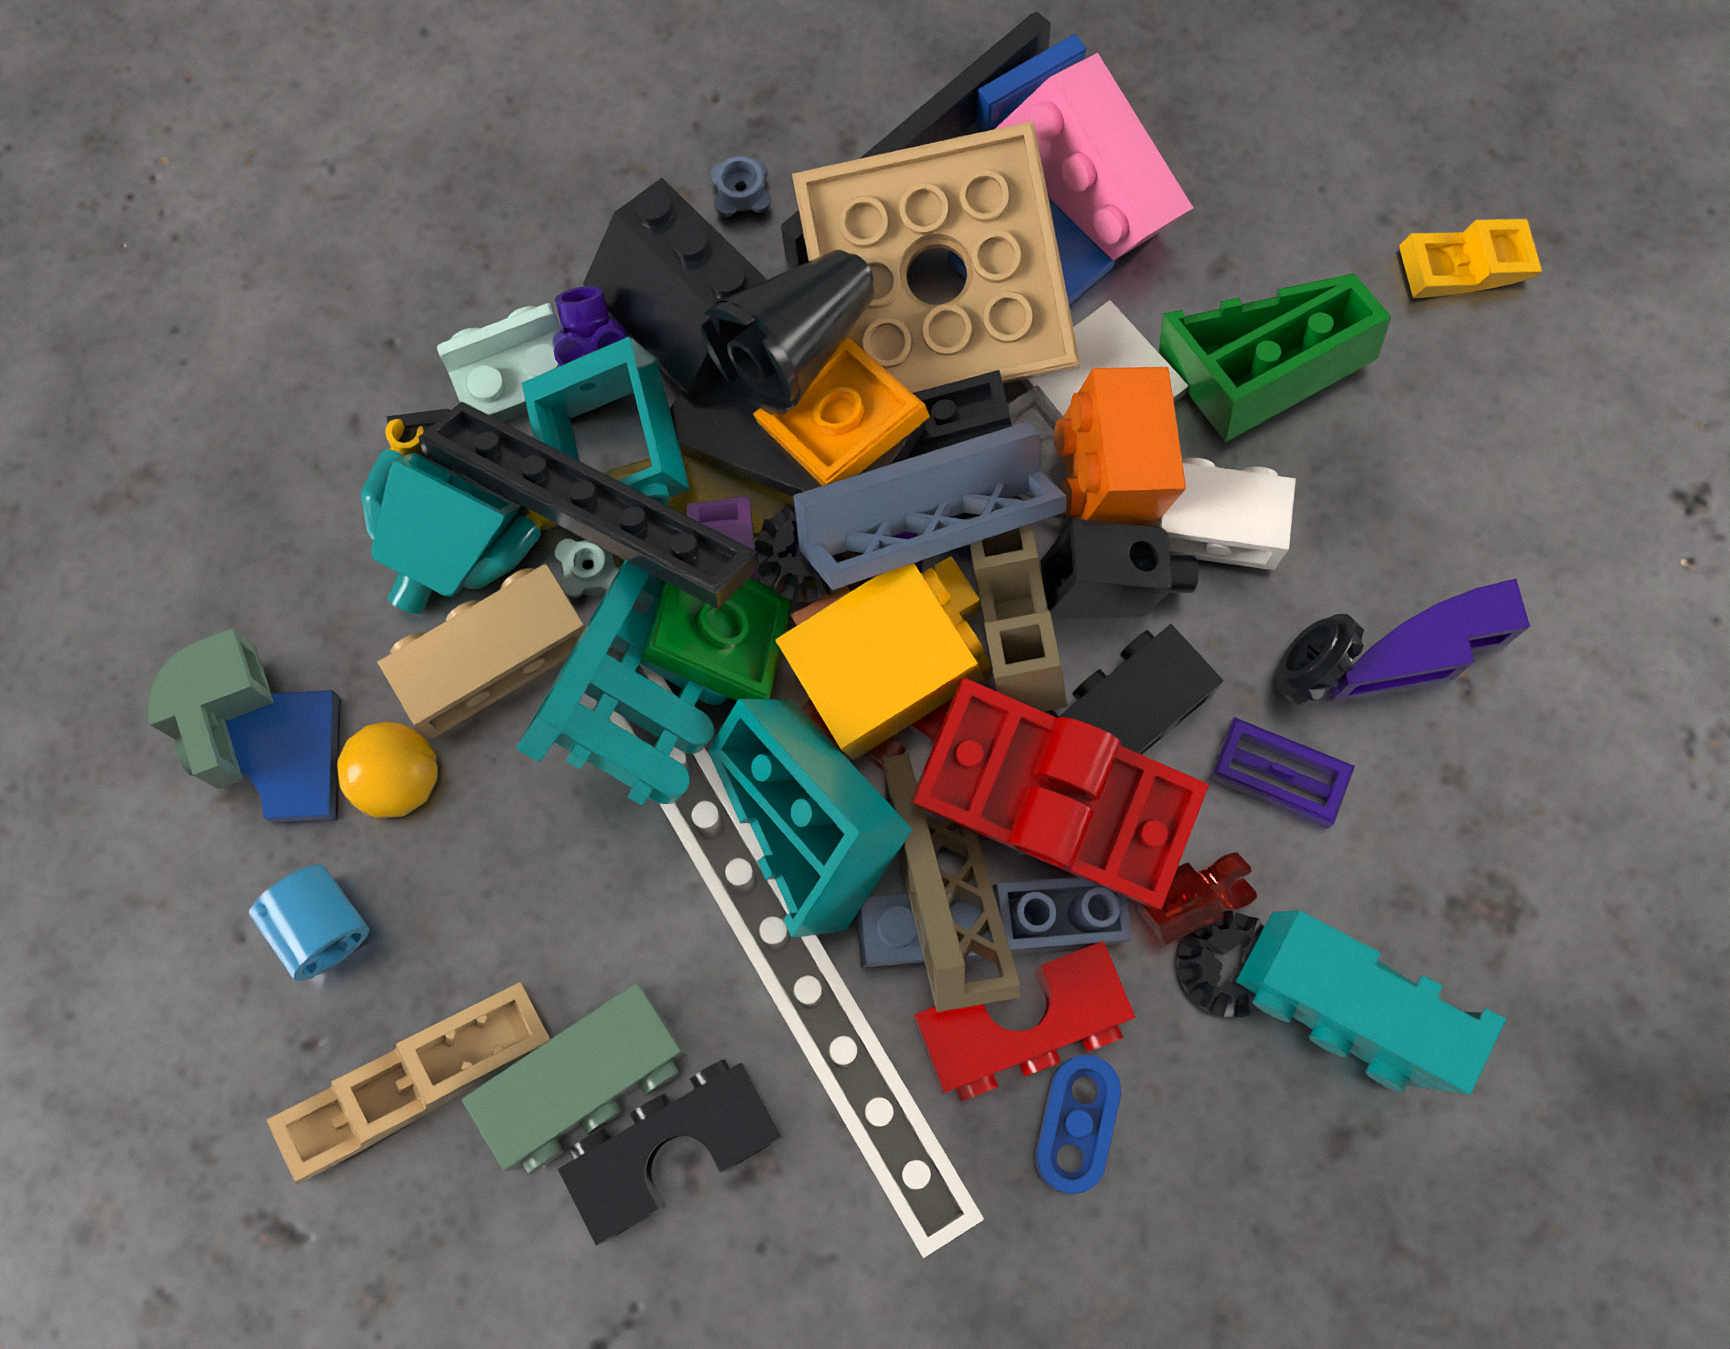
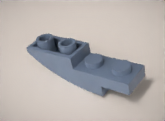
(1034, 913)

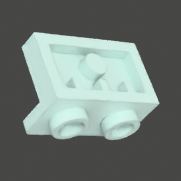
(496, 359)

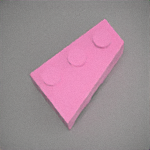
(1100, 158)

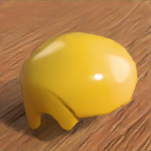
(387, 769)

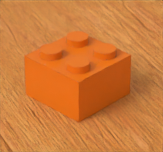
(1121, 447)

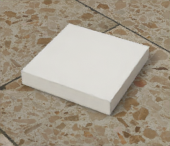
(1103, 341)

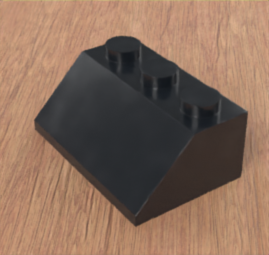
(662, 274)

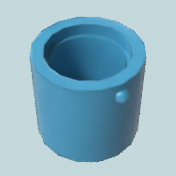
(308, 922)

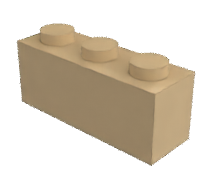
(483, 651)

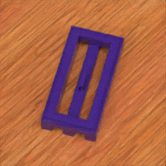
(1271, 794)

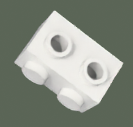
(1231, 515)

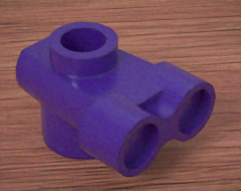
(583, 324)

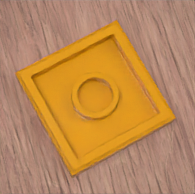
(846, 416)

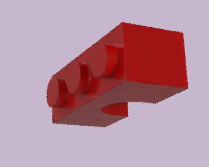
(1081, 1004)

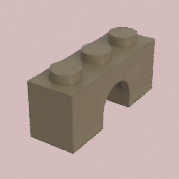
(1018, 619)

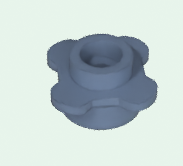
(736, 172)

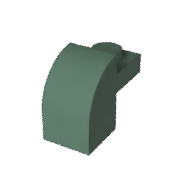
(202, 691)

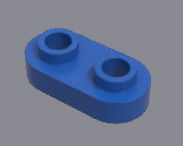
(1078, 1124)

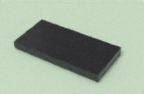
(722, 432)

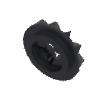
(788, 575)
(1319, 658)
(1201, 970)

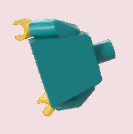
(439, 525)

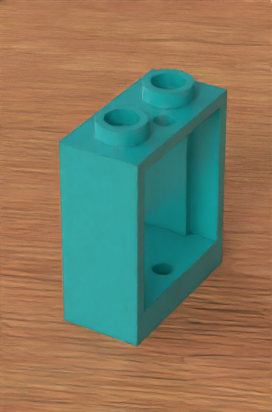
(599, 380)

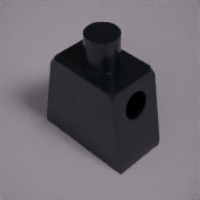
(1112, 570)

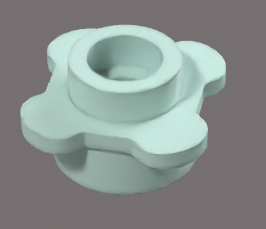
(576, 578)

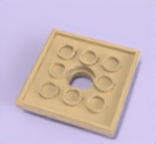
(990, 208)

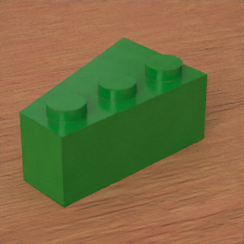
(1273, 351)

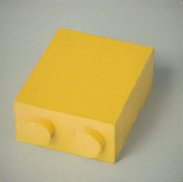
(882, 657)

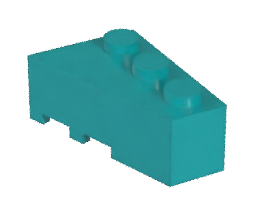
(811, 812)
(1366, 1007)

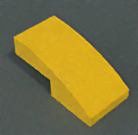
(1469, 261)

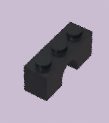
(614, 1175)

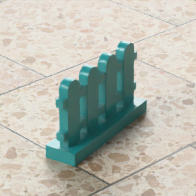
(622, 690)

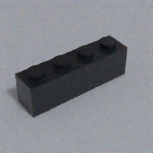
(1148, 692)

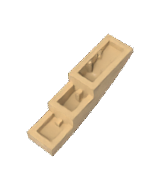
(407, 1082)

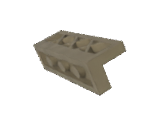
(932, 892)

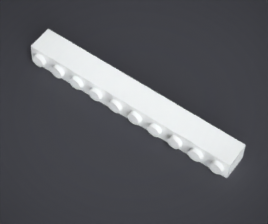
(817, 1007)

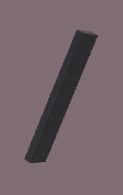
(947, 111)
(591, 504)

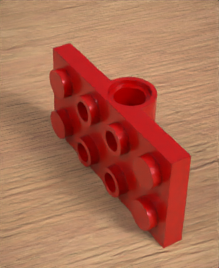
(1060, 793)

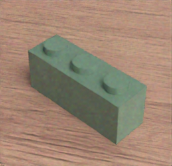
(575, 1081)

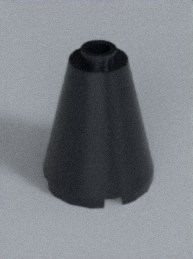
(788, 327)

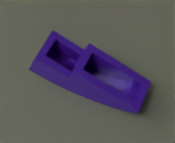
(1438, 641)

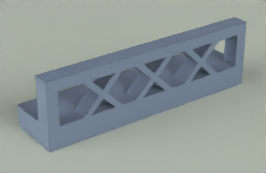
(920, 498)

